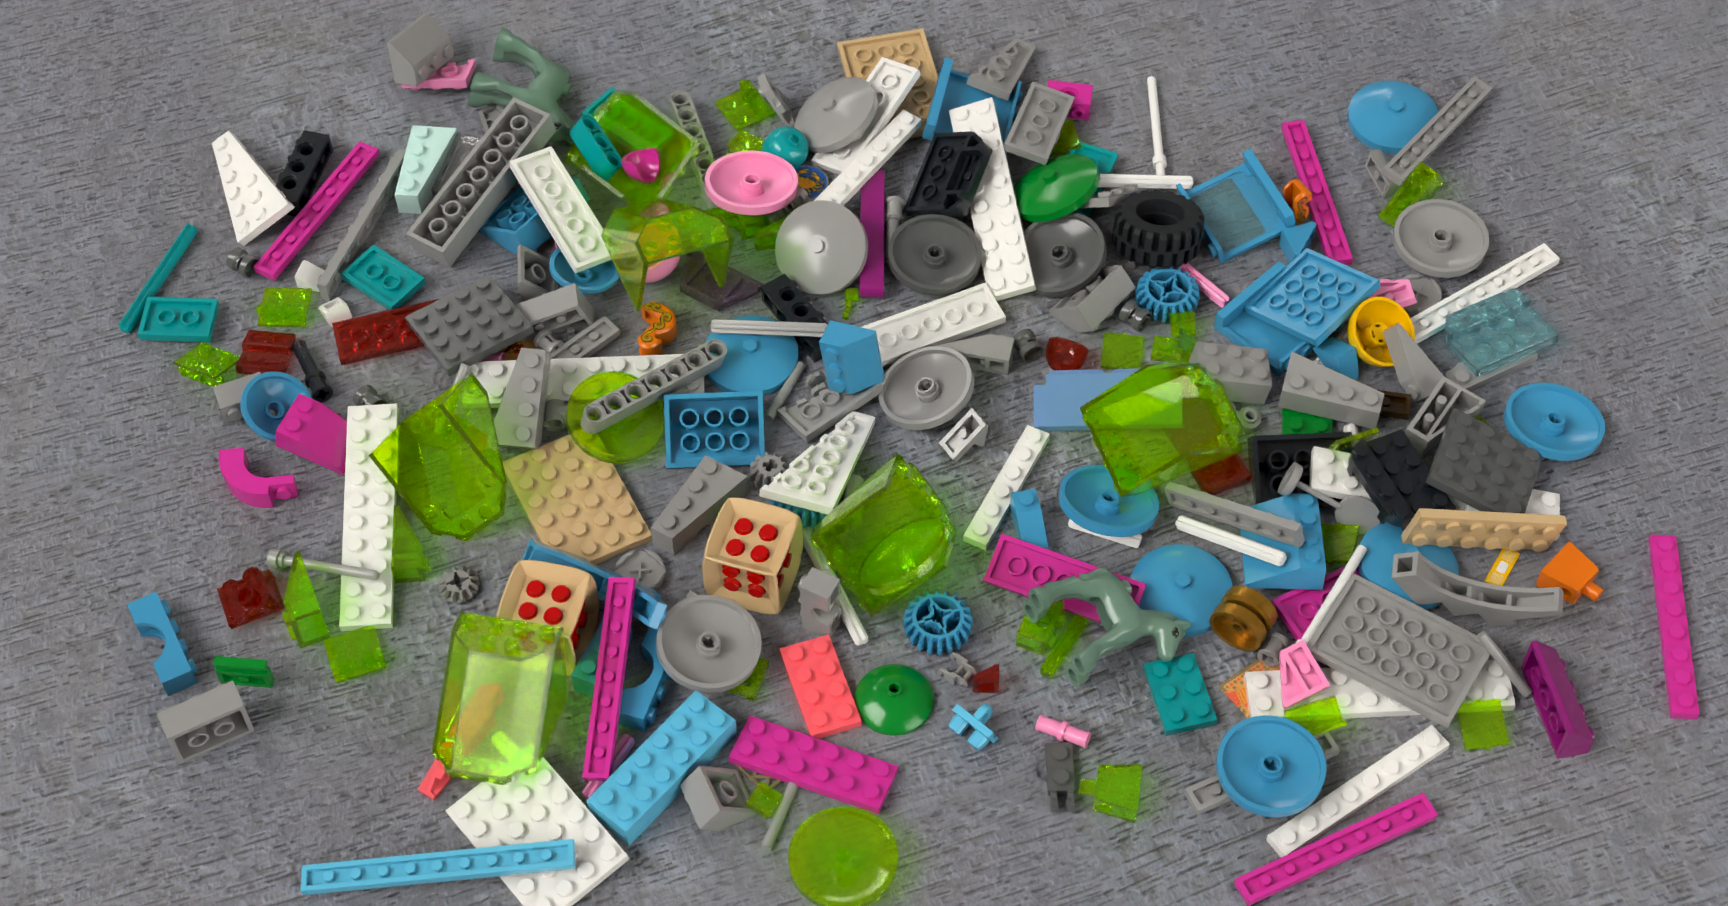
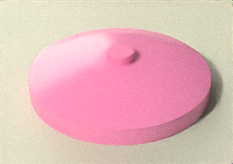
(751, 182)

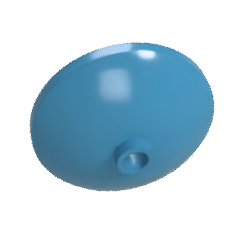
(588, 281)
(269, 392)

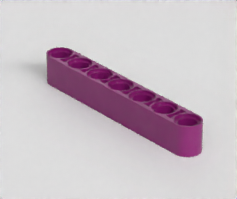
(873, 221)

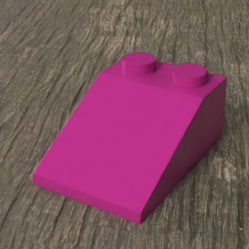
(314, 434)

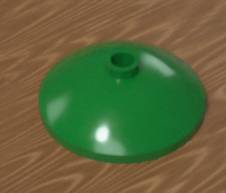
(898, 711)

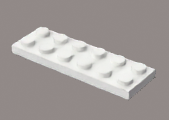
(892, 84)
(561, 208)
(937, 322)

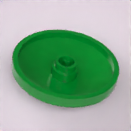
(1056, 188)

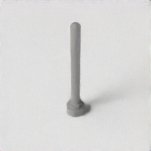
(280, 559)

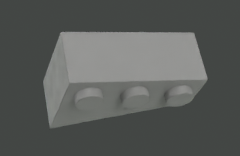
(558, 311)
(1430, 421)

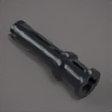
(314, 378)

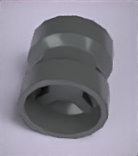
(240, 261)
(1136, 316)
(1026, 343)
(368, 396)

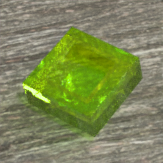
(1182, 320)
(763, 800)

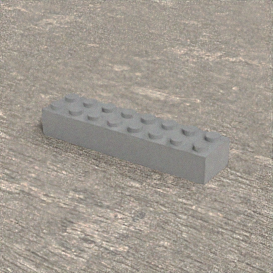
(479, 182)

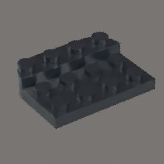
(949, 175)
(1395, 478)

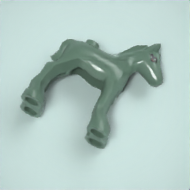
(542, 92)
(1118, 615)

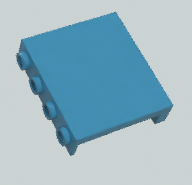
(953, 92)
(1252, 332)

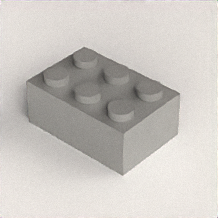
(1239, 368)
(205, 722)

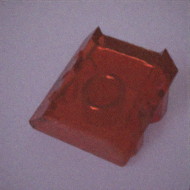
(250, 597)

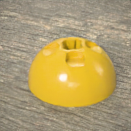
(1367, 328)

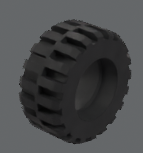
(1158, 229)

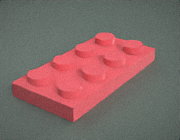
(820, 687)

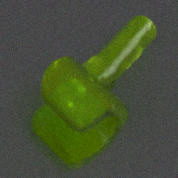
(851, 295)

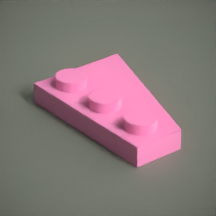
(449, 77)

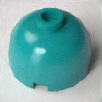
(788, 144)

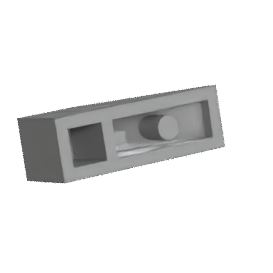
(986, 352)
(1412, 366)

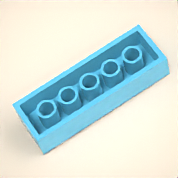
(657, 768)

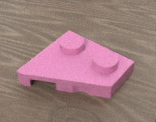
(1398, 291)
(1299, 675)

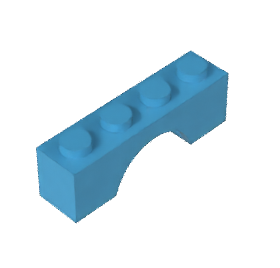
(172, 666)
(640, 702)

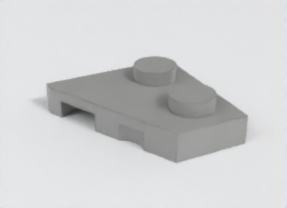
(776, 98)

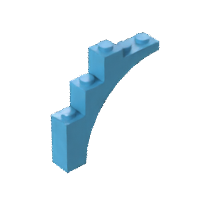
(647, 602)

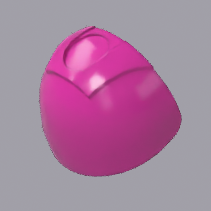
(642, 165)

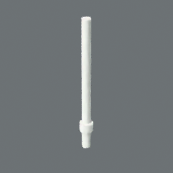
(1159, 159)
(1334, 593)

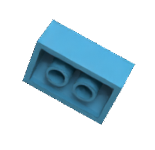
(850, 357)

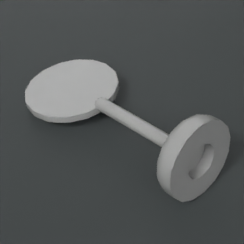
(1349, 511)

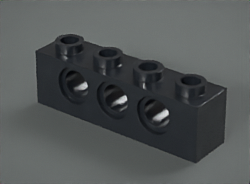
(304, 168)
(790, 305)

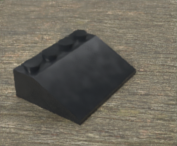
(1274, 454)

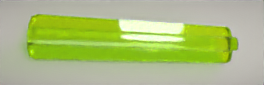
(1063, 646)

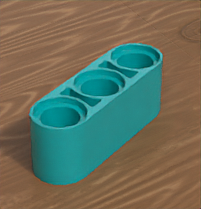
(596, 147)

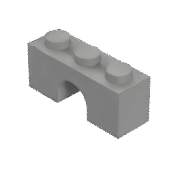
(817, 602)

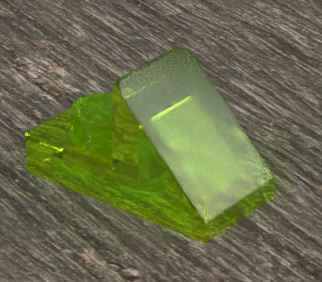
(1173, 349)

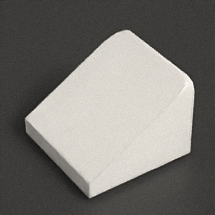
(308, 275)
(335, 311)

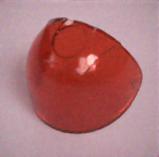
(1065, 354)

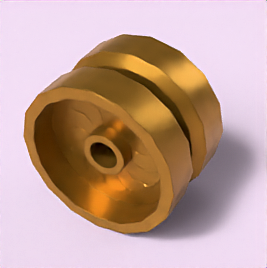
(1243, 618)

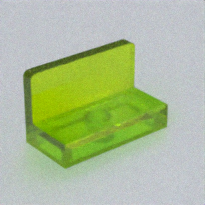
(1317, 715)

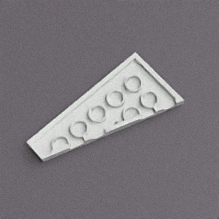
(249, 190)
(823, 470)

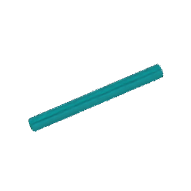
(158, 277)

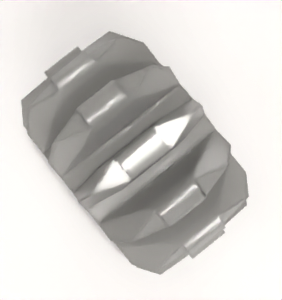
(766, 468)

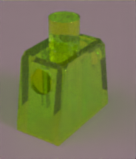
(1115, 790)

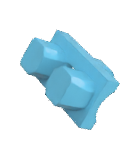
(982, 734)

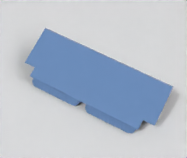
(1065, 391)

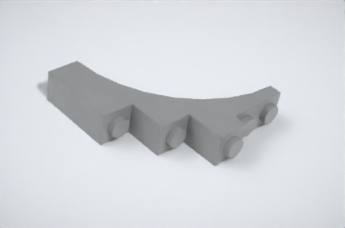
(1463, 596)

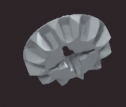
(451, 592)

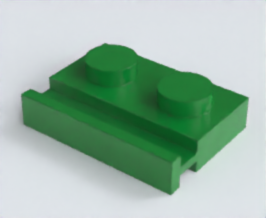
(1303, 423)
(243, 671)

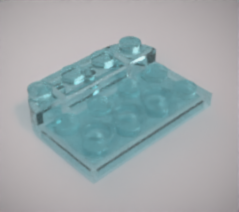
(1497, 331)

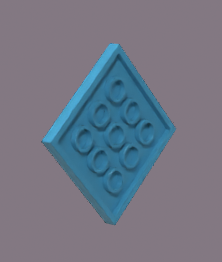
(1312, 296)

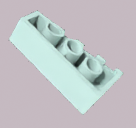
(421, 165)

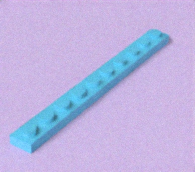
(438, 867)

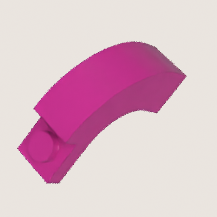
(250, 488)

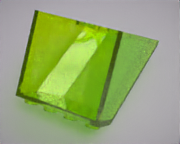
(632, 126)
(661, 231)
(1162, 425)
(448, 462)
(871, 512)
(499, 697)

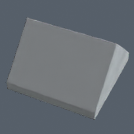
(533, 274)

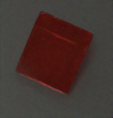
(987, 680)

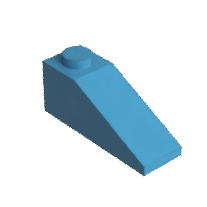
(1028, 517)

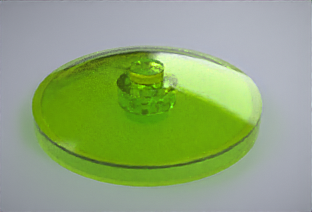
(624, 440)
(904, 556)
(843, 857)

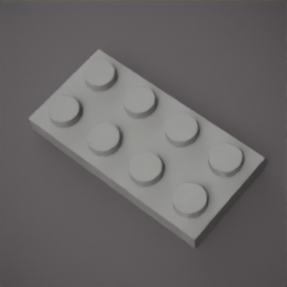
(1038, 123)

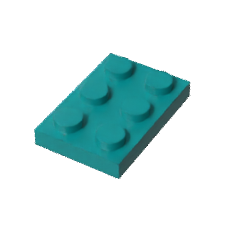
(383, 278)
(178, 319)
(1179, 694)

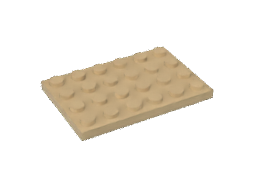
(905, 47)
(576, 501)

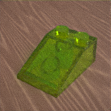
(303, 612)

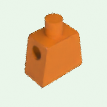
(1571, 573)

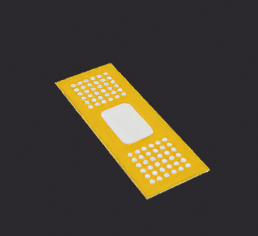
(1502, 567)

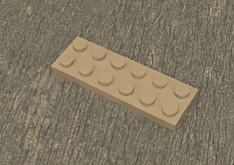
(1483, 529)

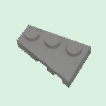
(1112, 197)

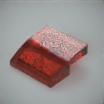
(265, 352)

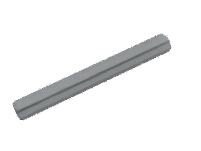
(775, 328)

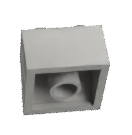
(716, 797)

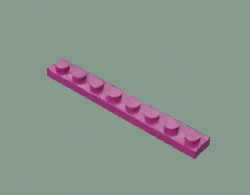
(1321, 206)
(316, 211)
(1673, 627)
(609, 679)
(1335, 849)

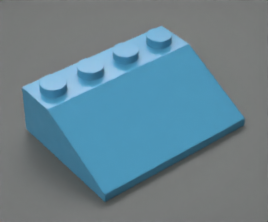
(518, 222)
(714, 425)
(1304, 565)

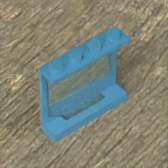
(1240, 209)

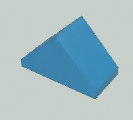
(1296, 239)
(1338, 357)

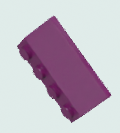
(1556, 701)

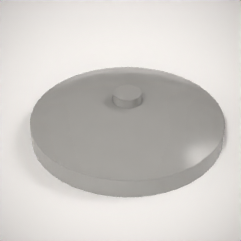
(837, 114)
(1440, 238)
(821, 247)
(926, 388)
(708, 643)

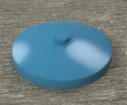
(1389, 114)
(754, 361)
(1554, 421)
(1095, 505)
(1383, 543)
(1183, 583)
(1271, 766)

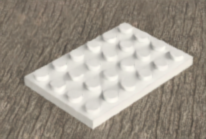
(540, 810)

